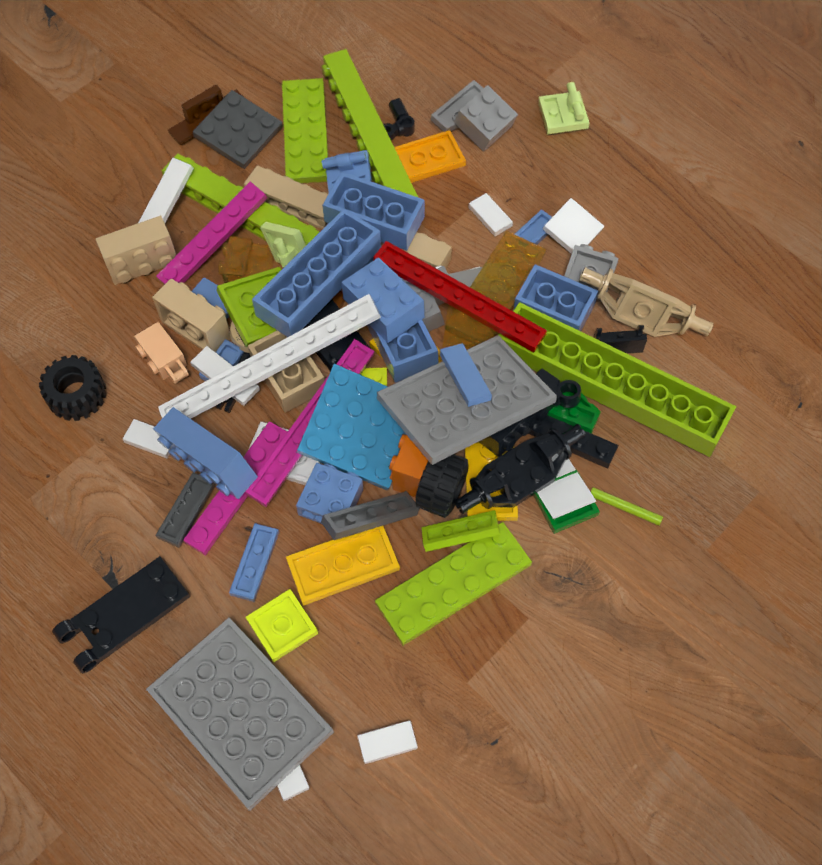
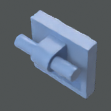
(350, 163)

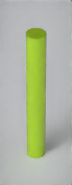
(626, 506)

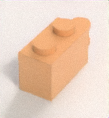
(162, 353)

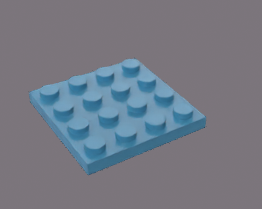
(352, 428)

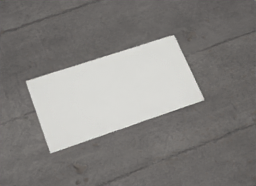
(566, 493)

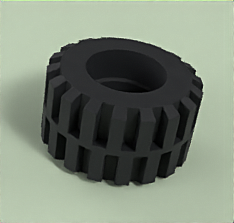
(62, 375)
(442, 485)

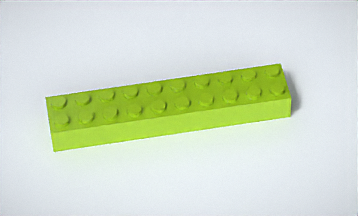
(626, 383)

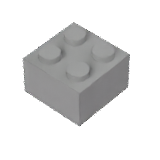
(485, 118)

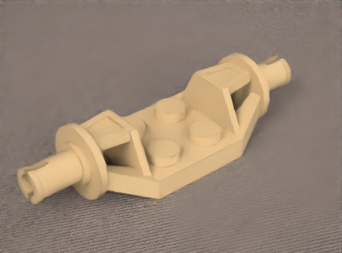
(644, 305)

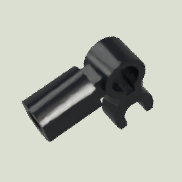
(404, 123)

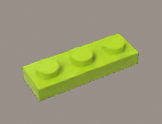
(460, 531)

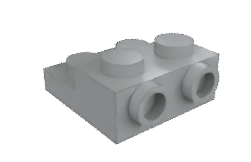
(585, 256)

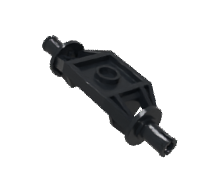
(521, 471)

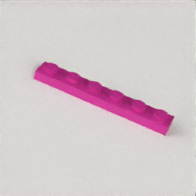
(213, 235)
(223, 507)

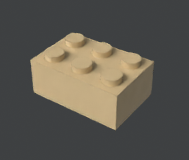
(136, 250)
(191, 315)
(293, 384)

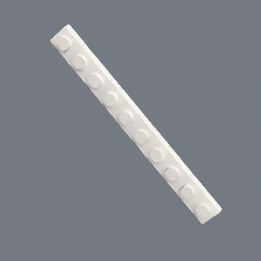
(274, 358)

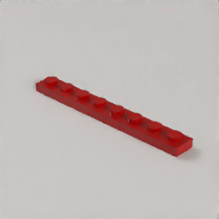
(462, 297)

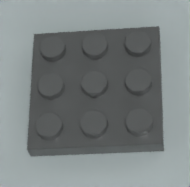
(237, 129)

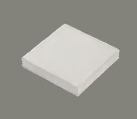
(573, 226)

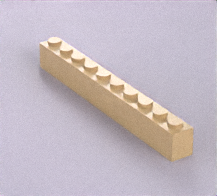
(307, 206)

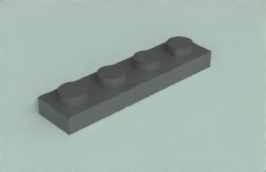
(369, 515)

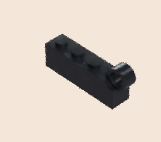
(506, 438)

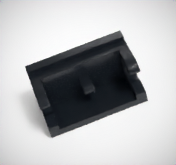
(625, 341)

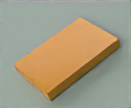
(430, 156)

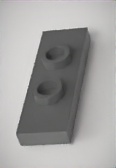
(185, 510)

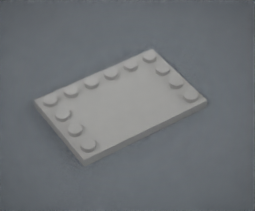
(437, 416)
(240, 713)

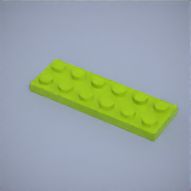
(304, 130)
(452, 584)

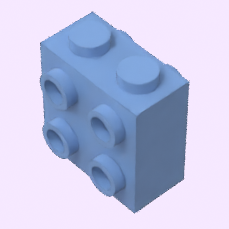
(328, 492)

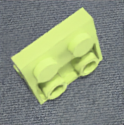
(563, 111)
(283, 242)

